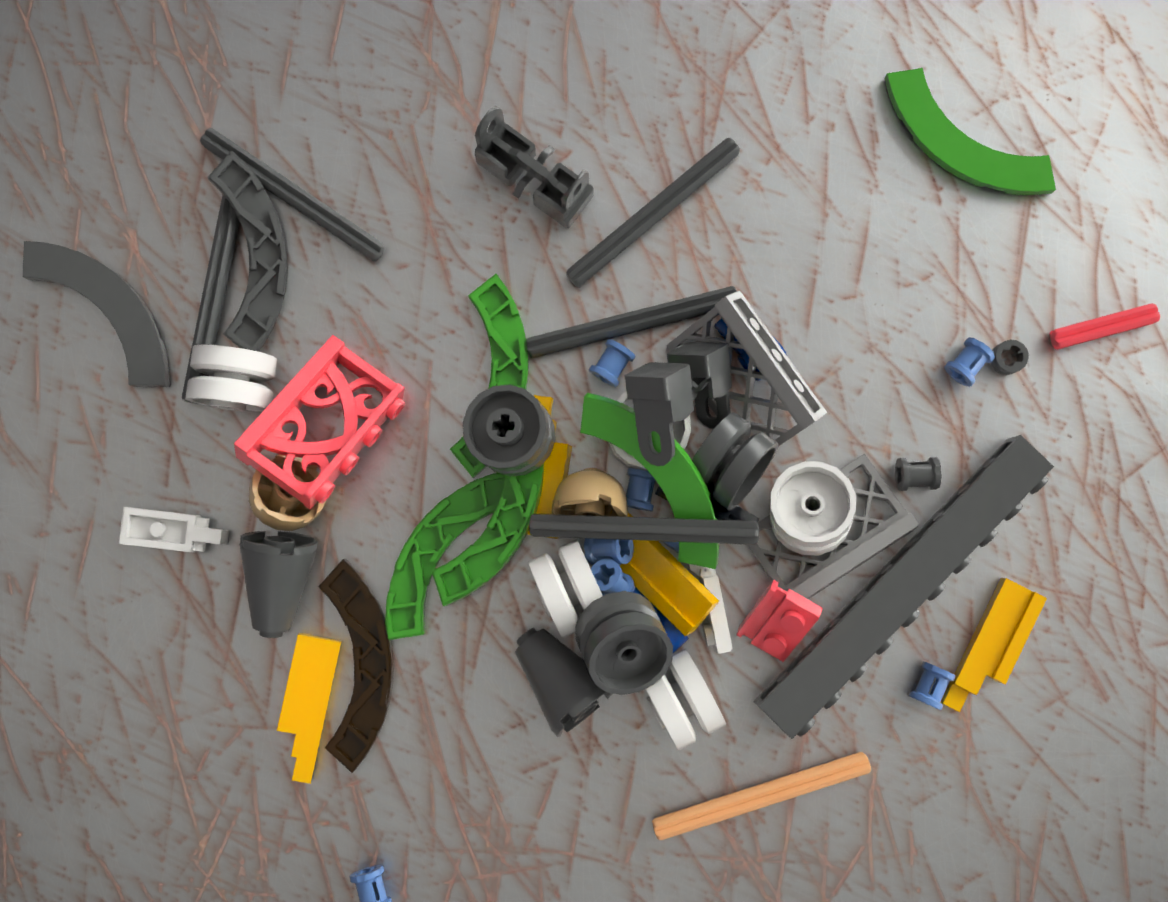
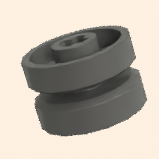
(511, 451)
(733, 459)
(623, 643)

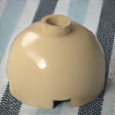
(590, 494)
(275, 505)

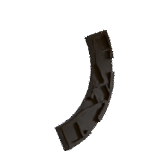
(371, 664)

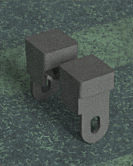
(509, 153)
(667, 391)

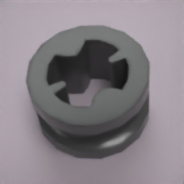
(1020, 352)

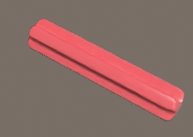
(1104, 326)

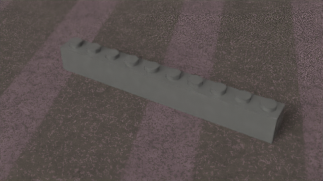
(903, 586)

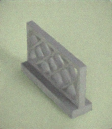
(767, 357)
(855, 552)

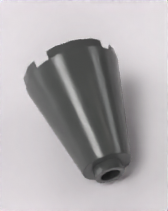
(275, 577)
(558, 680)

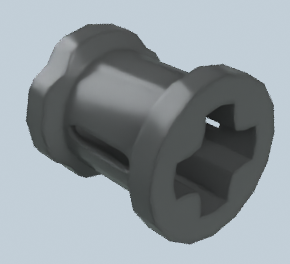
(918, 473)

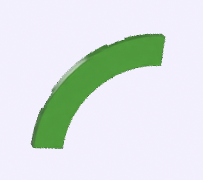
(956, 150)
(507, 346)
(677, 479)
(496, 544)
(426, 547)

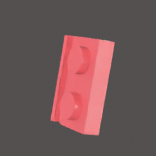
(779, 621)

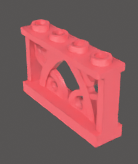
(320, 372)

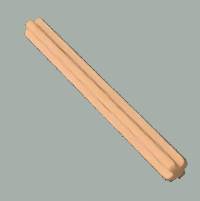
(761, 796)

